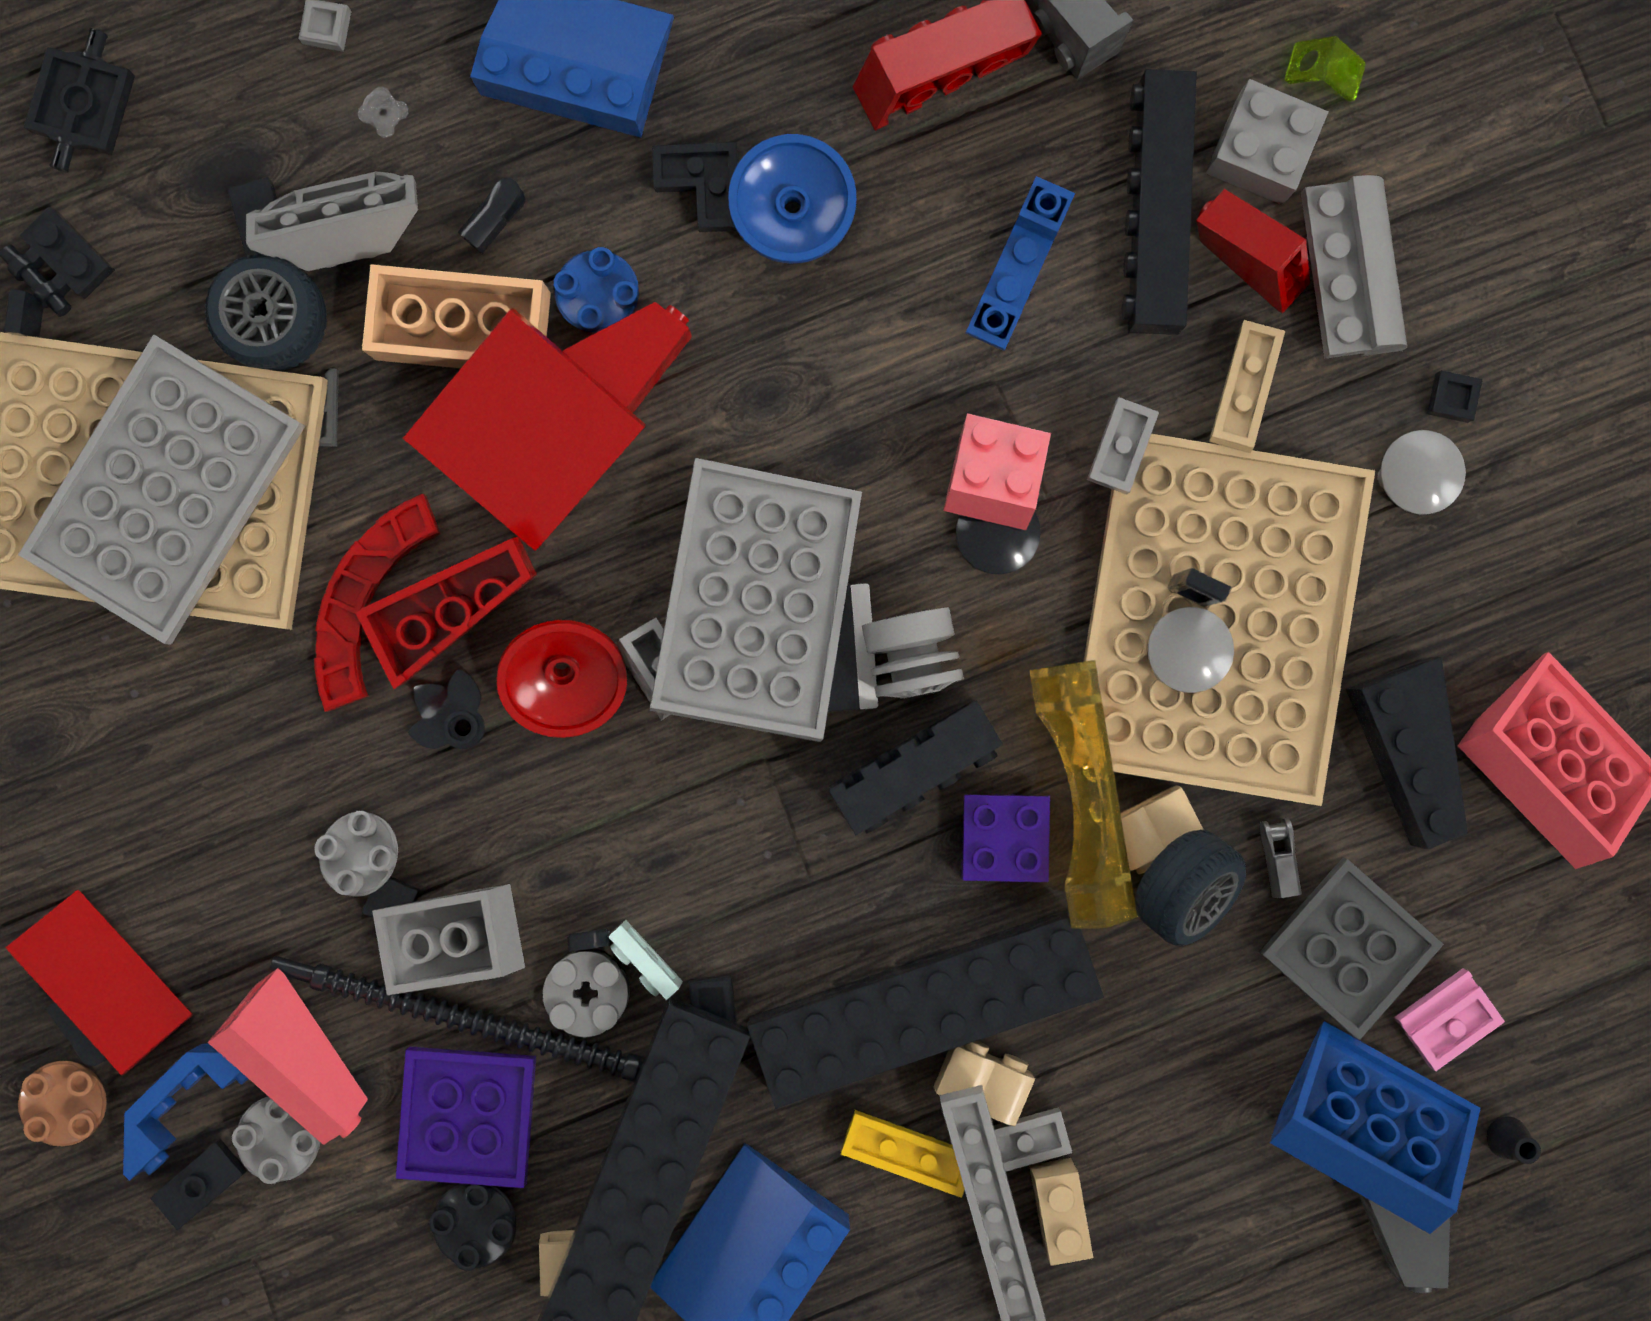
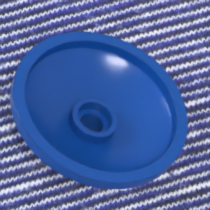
(792, 171)

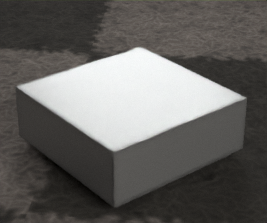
(325, 25)

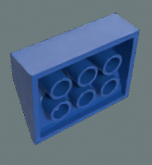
(574, 59)
(1378, 1128)
(751, 1246)

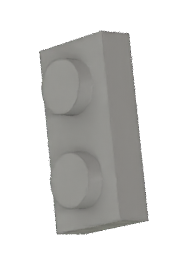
(1122, 445)
(1033, 1139)

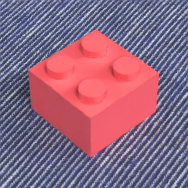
(997, 472)

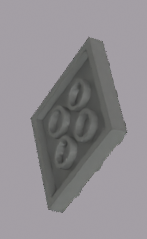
(1351, 948)

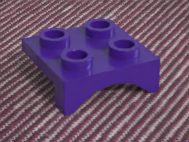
(1006, 838)

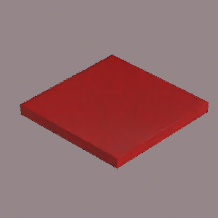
(524, 429)

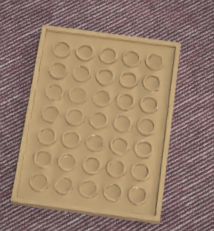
(48, 411)
(1292, 552)

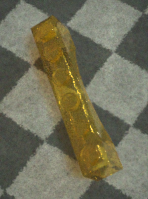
(1099, 872)

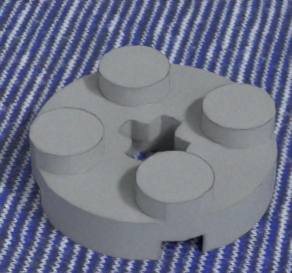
(568, 1011)

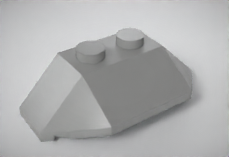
(335, 220)

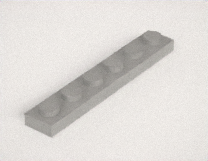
(992, 1205)

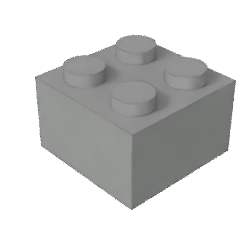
(1267, 142)

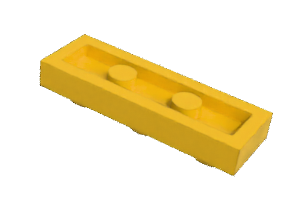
(903, 1152)

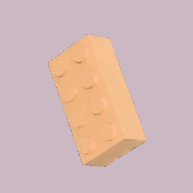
(442, 314)

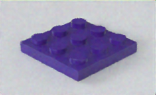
(466, 1117)

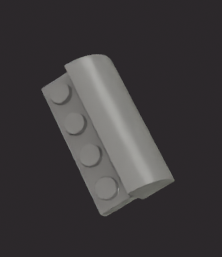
(1354, 267)

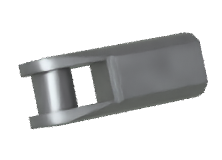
(1283, 864)

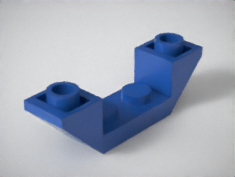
(1020, 263)
(143, 1133)

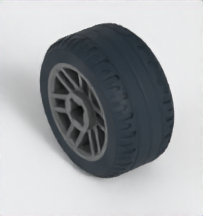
(239, 305)
(1190, 887)

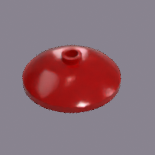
(556, 699)

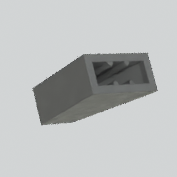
(1411, 1254)

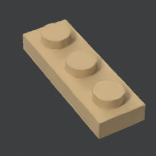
(1247, 386)

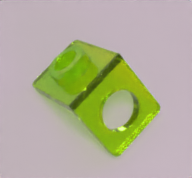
(1335, 65)

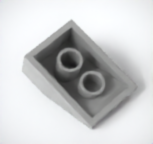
(449, 940)

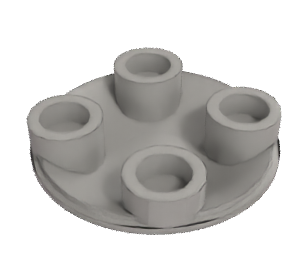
(1422, 472)
(1190, 649)
(357, 853)
(273, 1143)

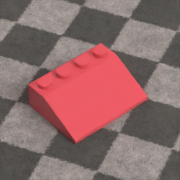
(1562, 762)

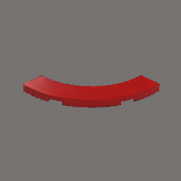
(353, 587)

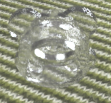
(379, 100)

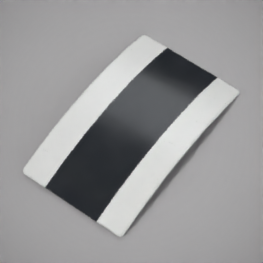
(852, 677)

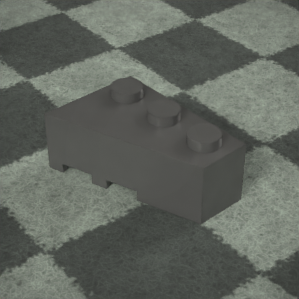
(1082, 31)

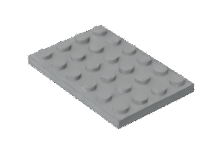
(161, 490)
(756, 601)

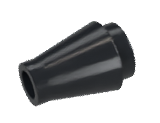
(1512, 1140)

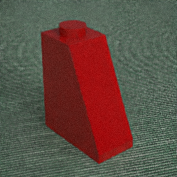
(1256, 248)
(633, 352)

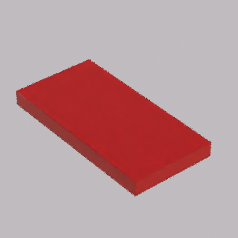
(99, 982)

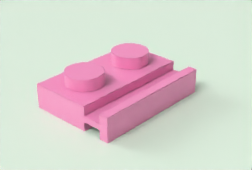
(1449, 1019)

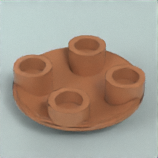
(61, 1103)

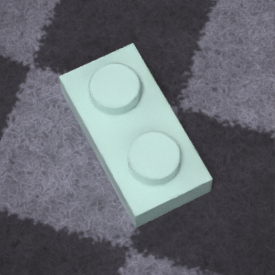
(656, 974)

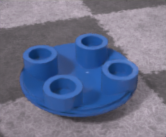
(596, 290)

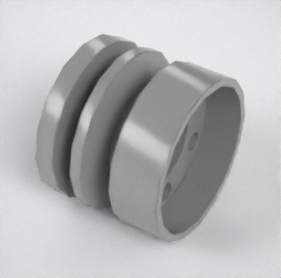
(912, 652)

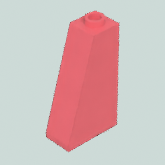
(291, 1059)

